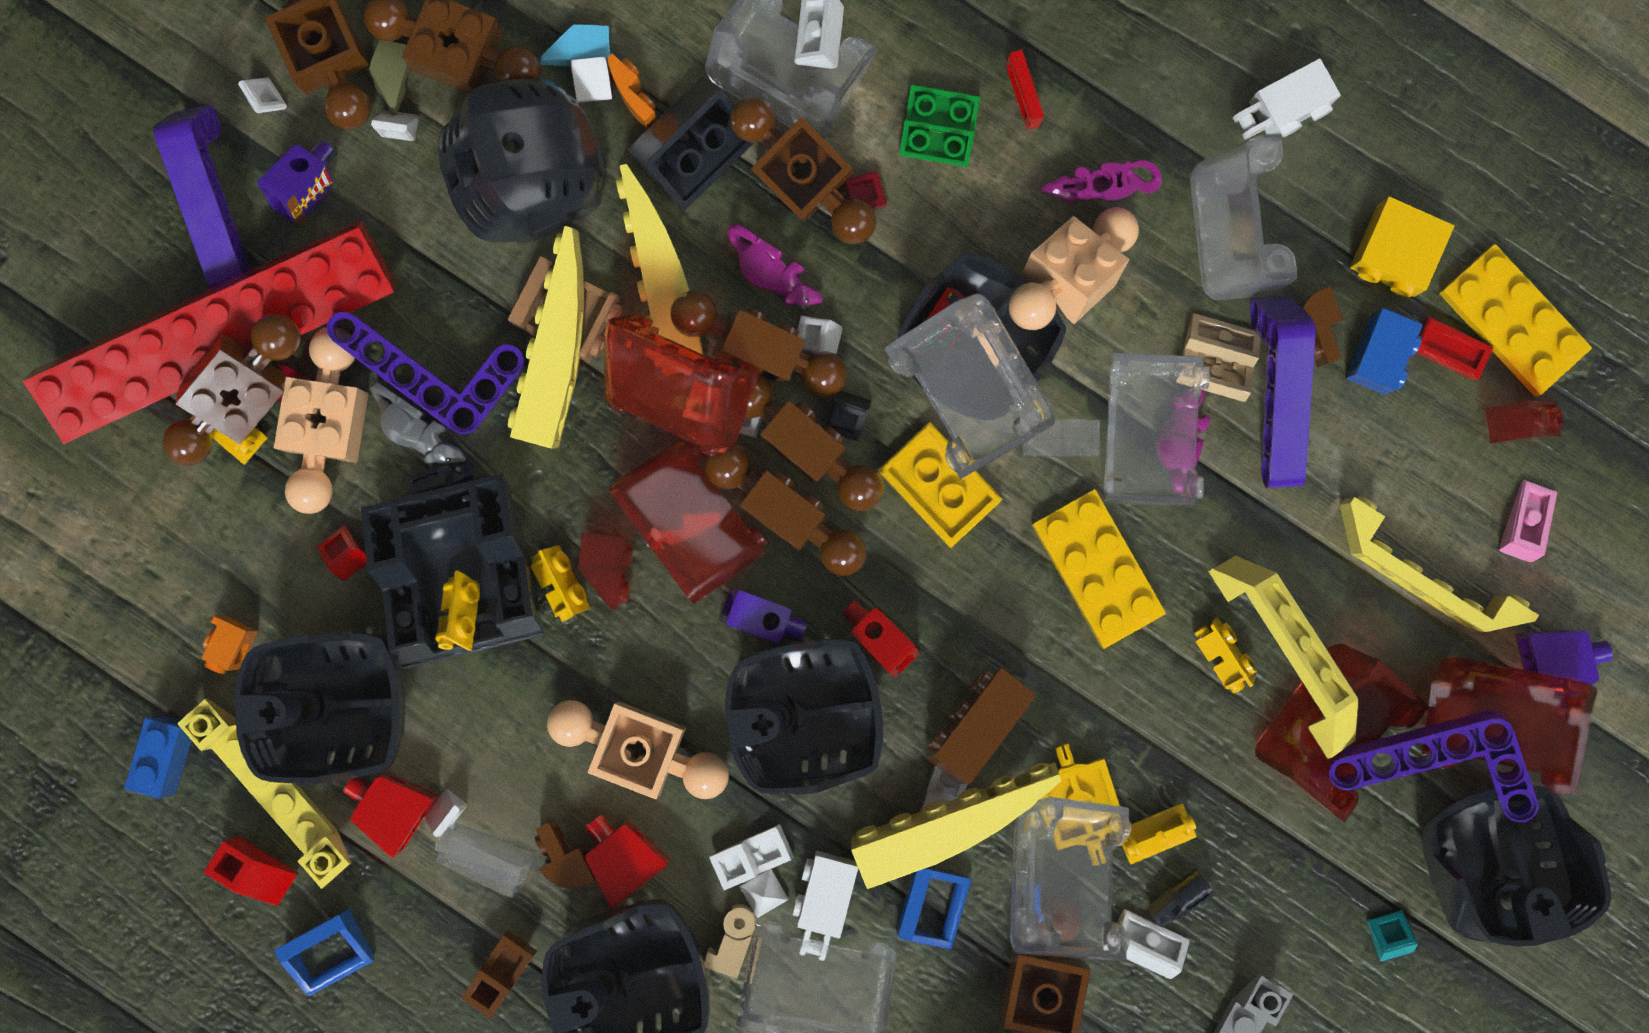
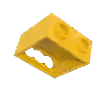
(1401, 247)

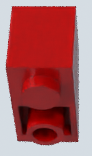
(250, 871)

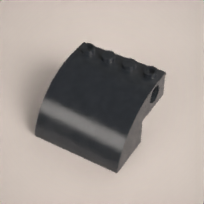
(428, 536)

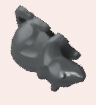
(407, 427)

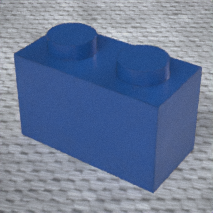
(1385, 352)
(158, 758)

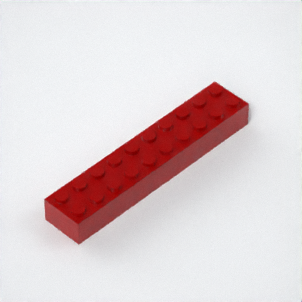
(161, 350)

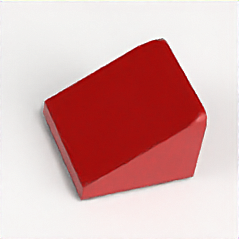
(342, 553)

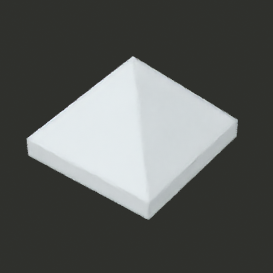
(262, 95)
(764, 892)

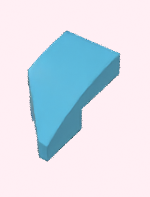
(578, 43)

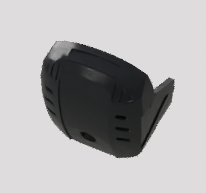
(551, 146)
(996, 282)
(353, 700)
(823, 712)
(1495, 854)
(650, 970)

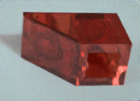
(1524, 421)
(604, 566)

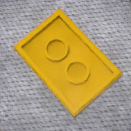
(934, 490)

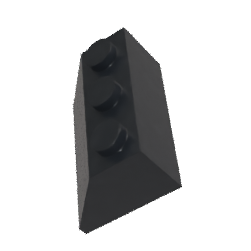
(690, 144)

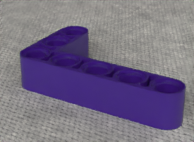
(184, 150)
(424, 379)
(1289, 379)
(1440, 754)

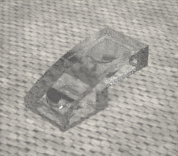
(1066, 439)

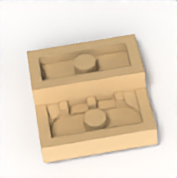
(1227, 351)

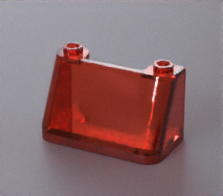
(675, 385)
(687, 521)
(1545, 710)
(1295, 754)

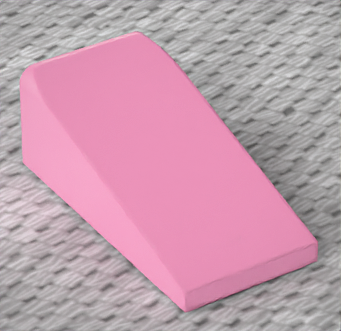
(1529, 522)

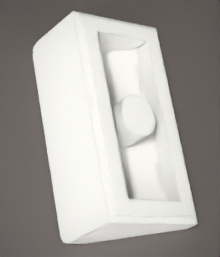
(819, 33)
(1154, 945)

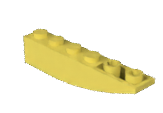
(656, 256)
(555, 350)
(947, 828)

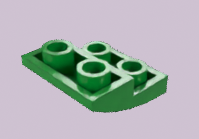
(939, 126)

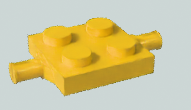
(1083, 780)

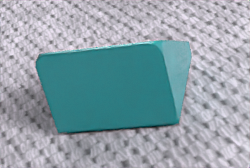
(1392, 935)

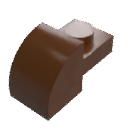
(1325, 313)
(566, 866)
(499, 974)

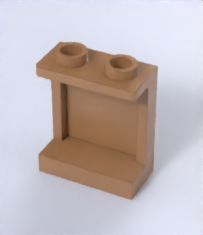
(598, 308)

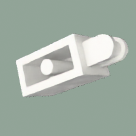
(1290, 101)
(826, 895)

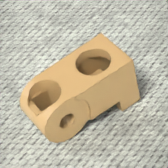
(739, 928)

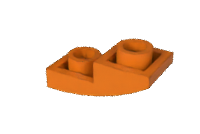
(628, 85)

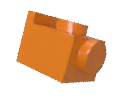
(227, 644)

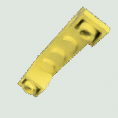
(1361, 523)
(1300, 645)
(285, 802)

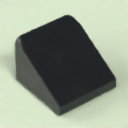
(848, 414)

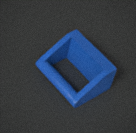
(913, 904)
(291, 960)

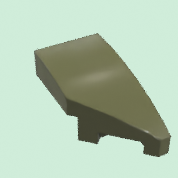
(390, 73)

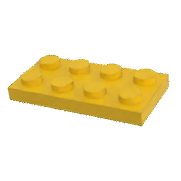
(1515, 320)
(1098, 569)

